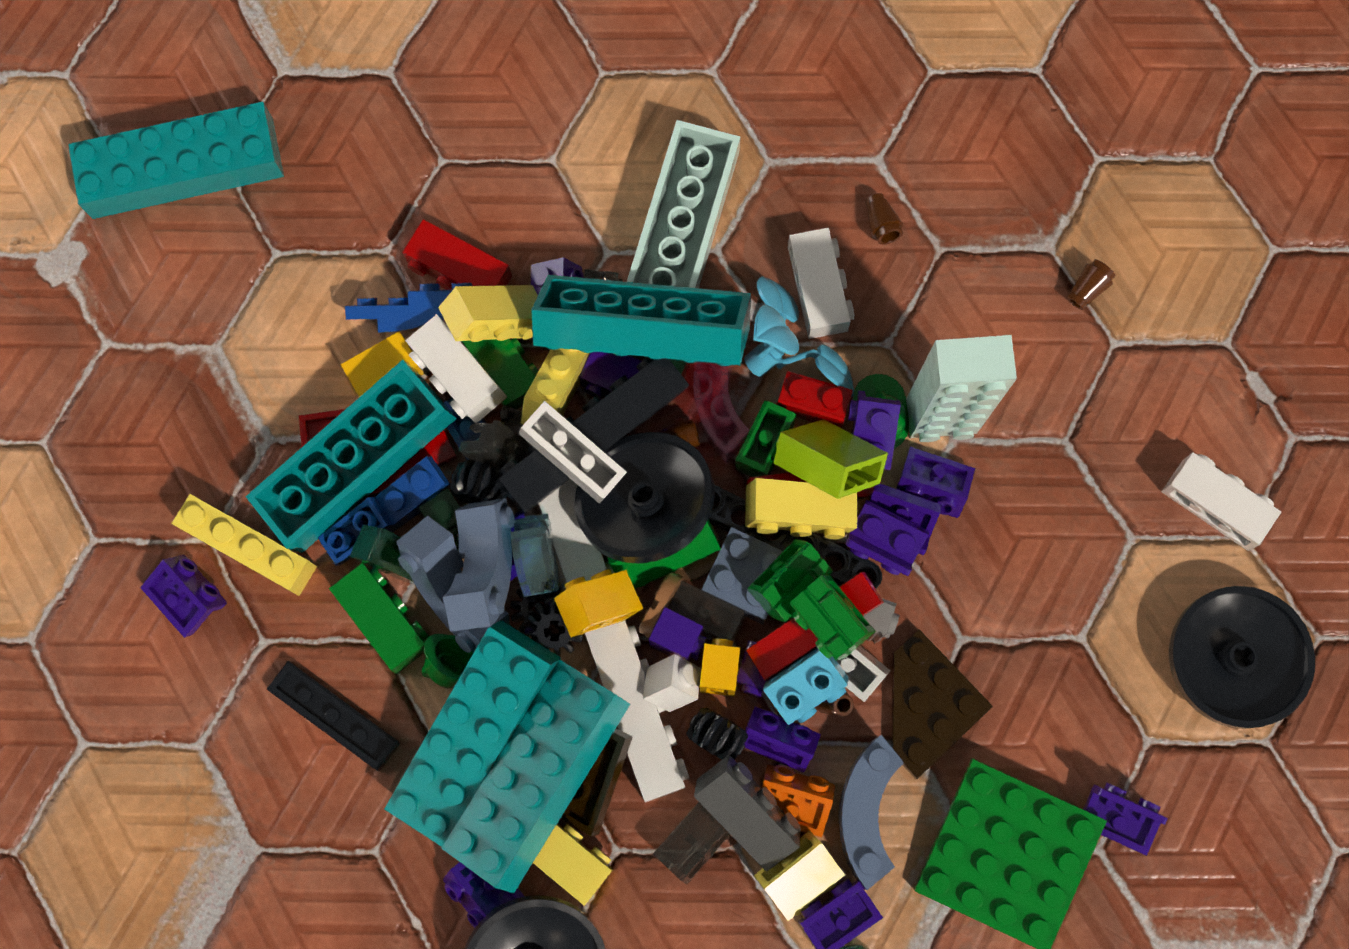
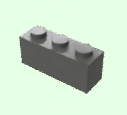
(748, 812)

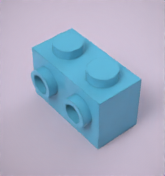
(805, 686)

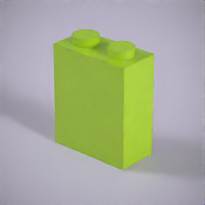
(830, 458)

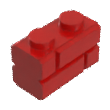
(814, 399)

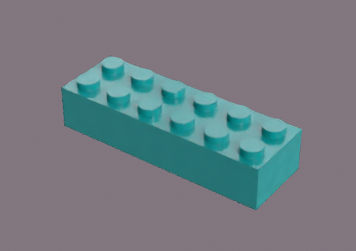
(175, 160)
(642, 320)
(350, 457)
(471, 730)
(535, 777)

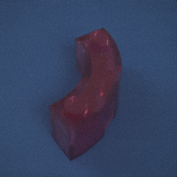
(715, 411)

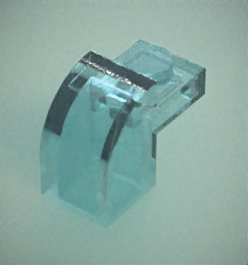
(534, 555)

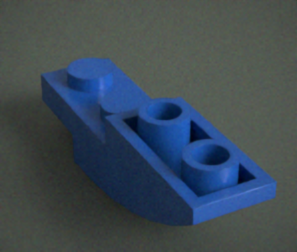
(402, 312)
(387, 510)

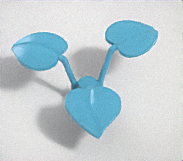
(778, 338)

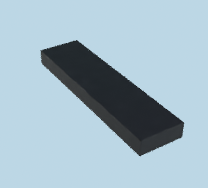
(333, 716)

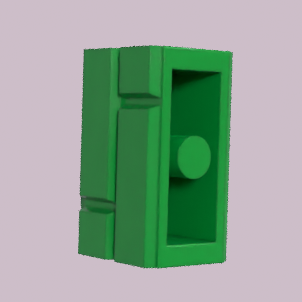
(759, 448)
(787, 578)
(831, 618)

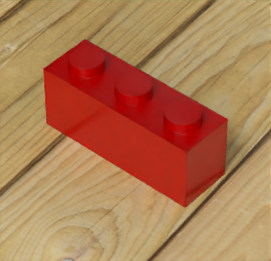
(452, 259)

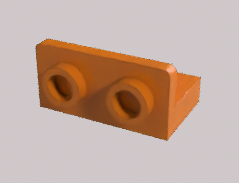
(802, 796)

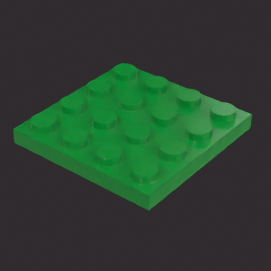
(1010, 855)

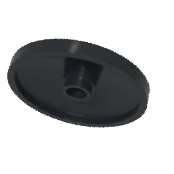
(654, 505)
(1242, 657)
(535, 924)

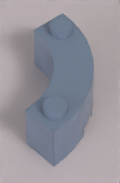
(485, 545)
(432, 562)
(860, 811)

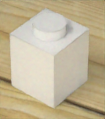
(672, 683)

